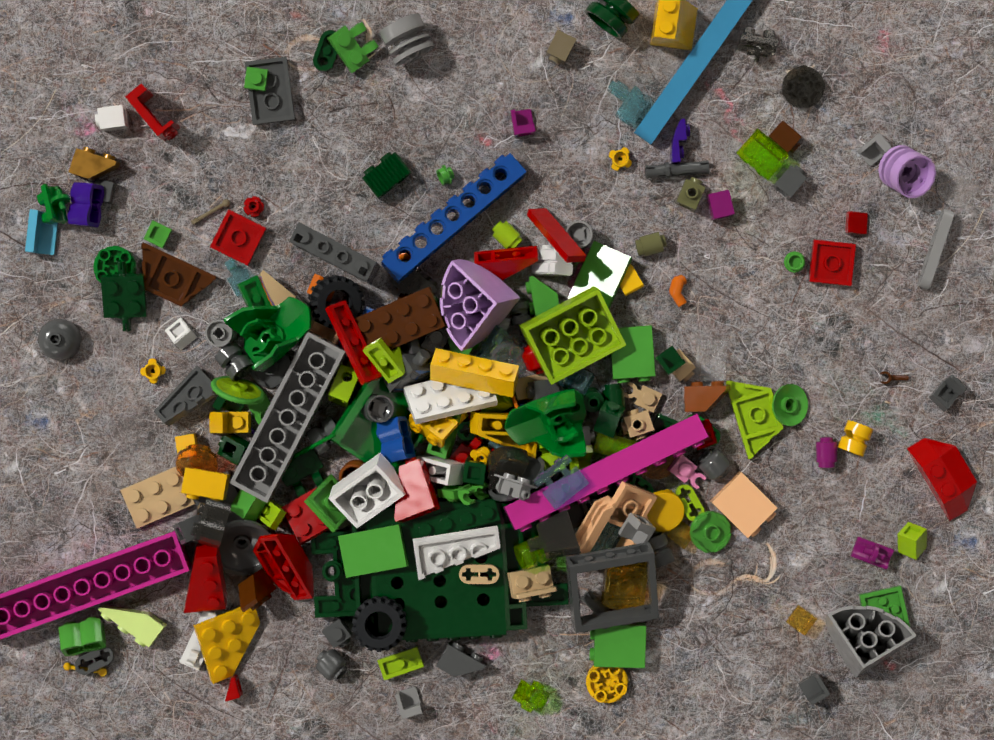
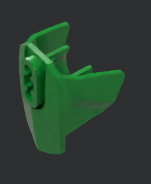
(270, 330)
(551, 422)

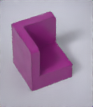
(522, 122)
(720, 205)

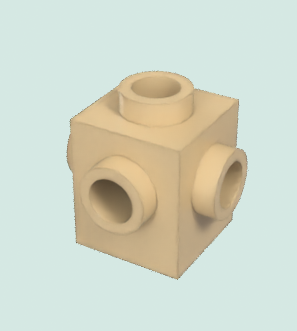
(645, 424)

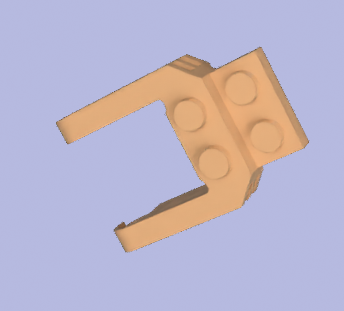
(615, 511)

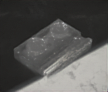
(711, 360)

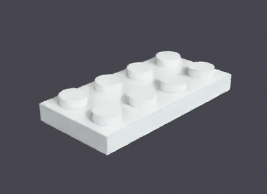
(440, 400)

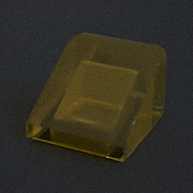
(680, 535)
(801, 620)

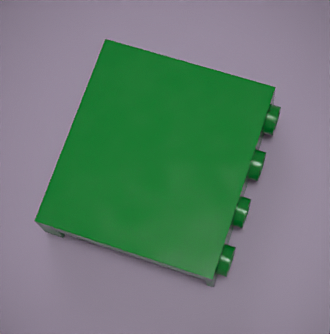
(358, 434)

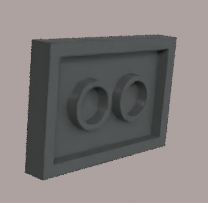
(277, 101)

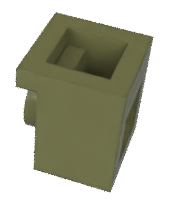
(685, 199)

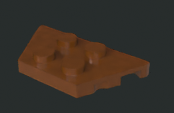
(172, 277)

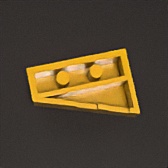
(491, 427)

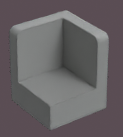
(874, 149)
(637, 529)
(409, 702)

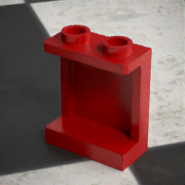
(137, 99)

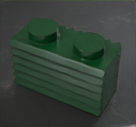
(386, 174)

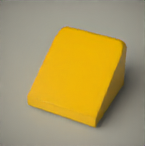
(631, 281)
(185, 440)

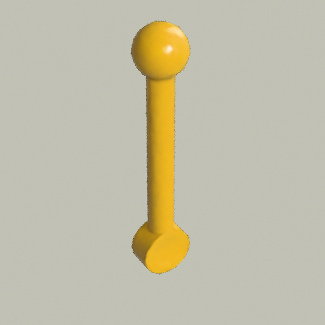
(67, 666)

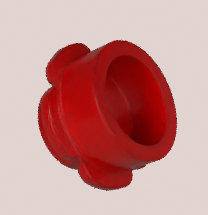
(253, 201)

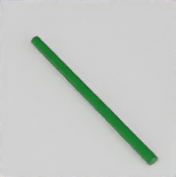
(314, 445)

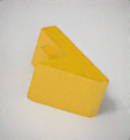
(229, 422)

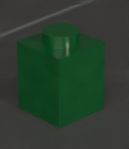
(609, 418)

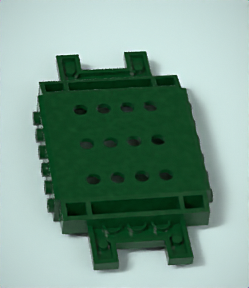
(425, 620)

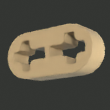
(479, 579)

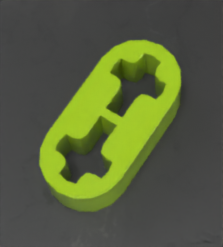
(693, 500)

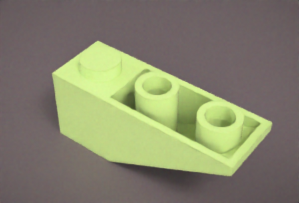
(140, 624)

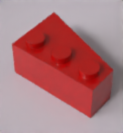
(207, 581)

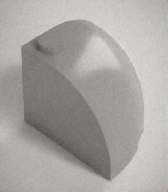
(866, 636)

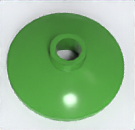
(796, 405)

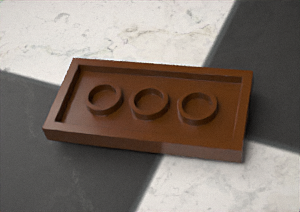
(402, 319)

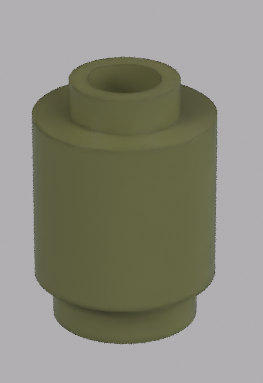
(650, 244)

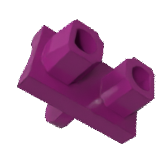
(871, 552)

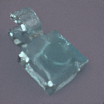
(237, 276)

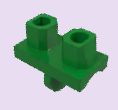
(54, 202)

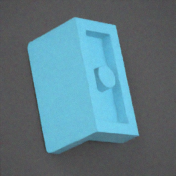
(40, 236)

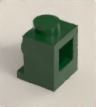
(232, 448)

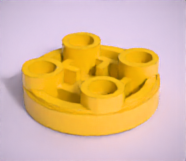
(666, 511)
(606, 683)

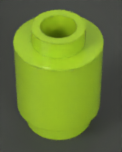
(506, 235)

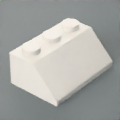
(367, 490)

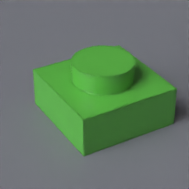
(256, 79)
(158, 234)

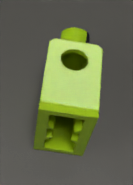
(342, 391)

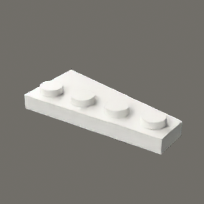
(447, 549)

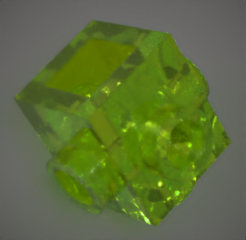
(531, 695)

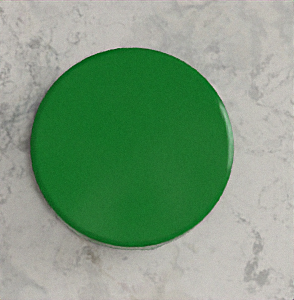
(106, 261)

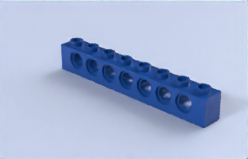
(400, 270)

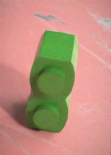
(82, 636)

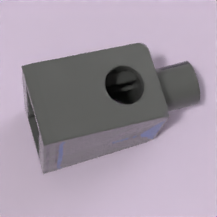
(416, 369)

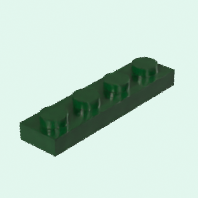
(457, 519)

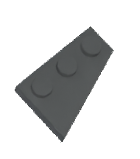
(186, 397)

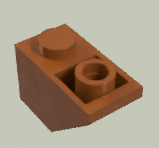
(704, 398)

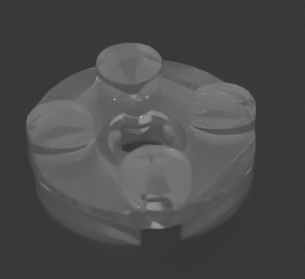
(511, 352)

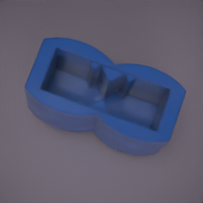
(395, 439)

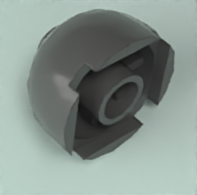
(68, 341)

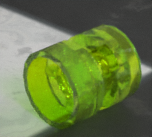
(529, 559)

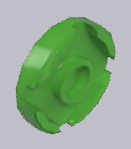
(710, 531)

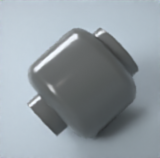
(714, 464)
(331, 664)

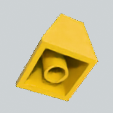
(674, 24)

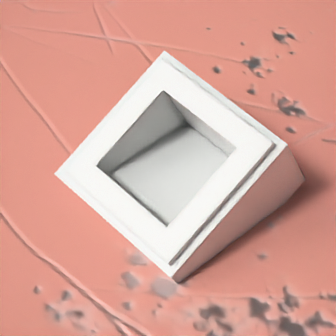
(180, 333)

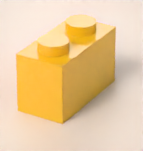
(205, 484)

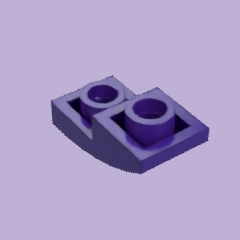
(680, 135)

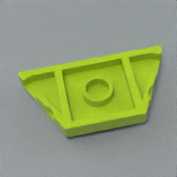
(753, 415)

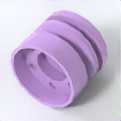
(907, 171)

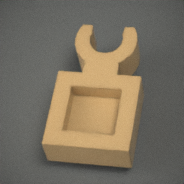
(645, 398)

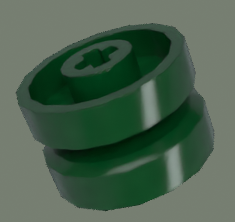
(612, 15)

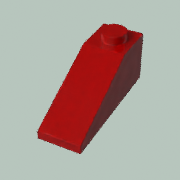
(506, 261)

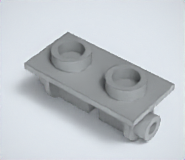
(515, 488)

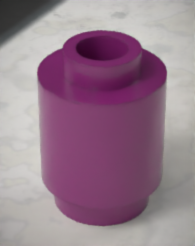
(826, 452)

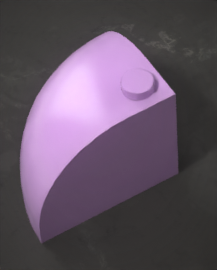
(473, 302)

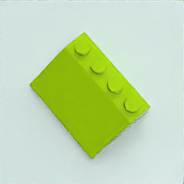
(572, 335)

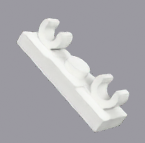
(192, 655)

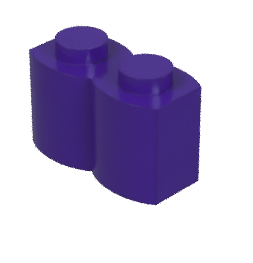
(85, 204)

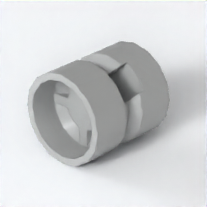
(580, 233)
(219, 333)

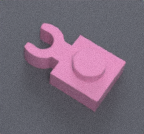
(684, 470)

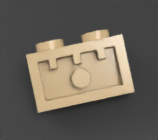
(531, 583)

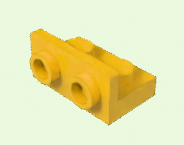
(436, 430)

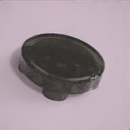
(803, 87)

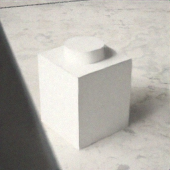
(112, 118)

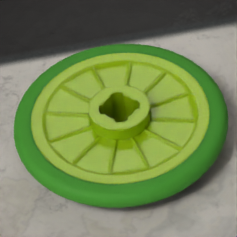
(239, 391)

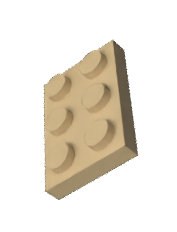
(156, 497)

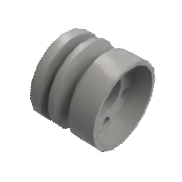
(409, 44)

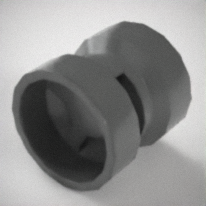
(520, 307)

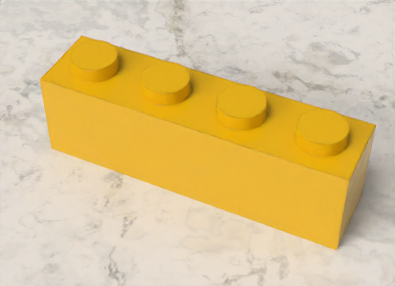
(474, 372)

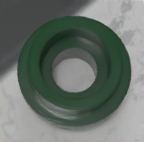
(326, 573)

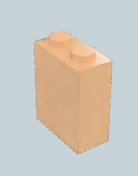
(744, 505)

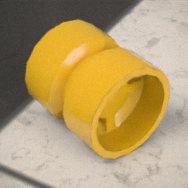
(855, 438)

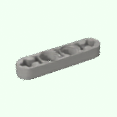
(935, 248)

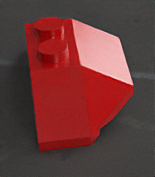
(944, 474)
(286, 564)

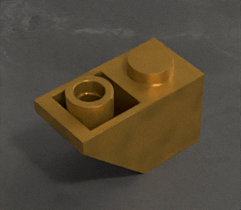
(92, 166)

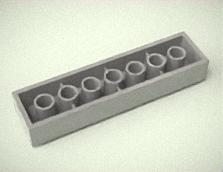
(288, 416)

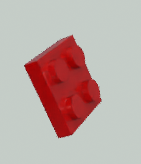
(238, 237)
(832, 262)
(303, 520)

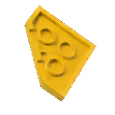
(225, 641)

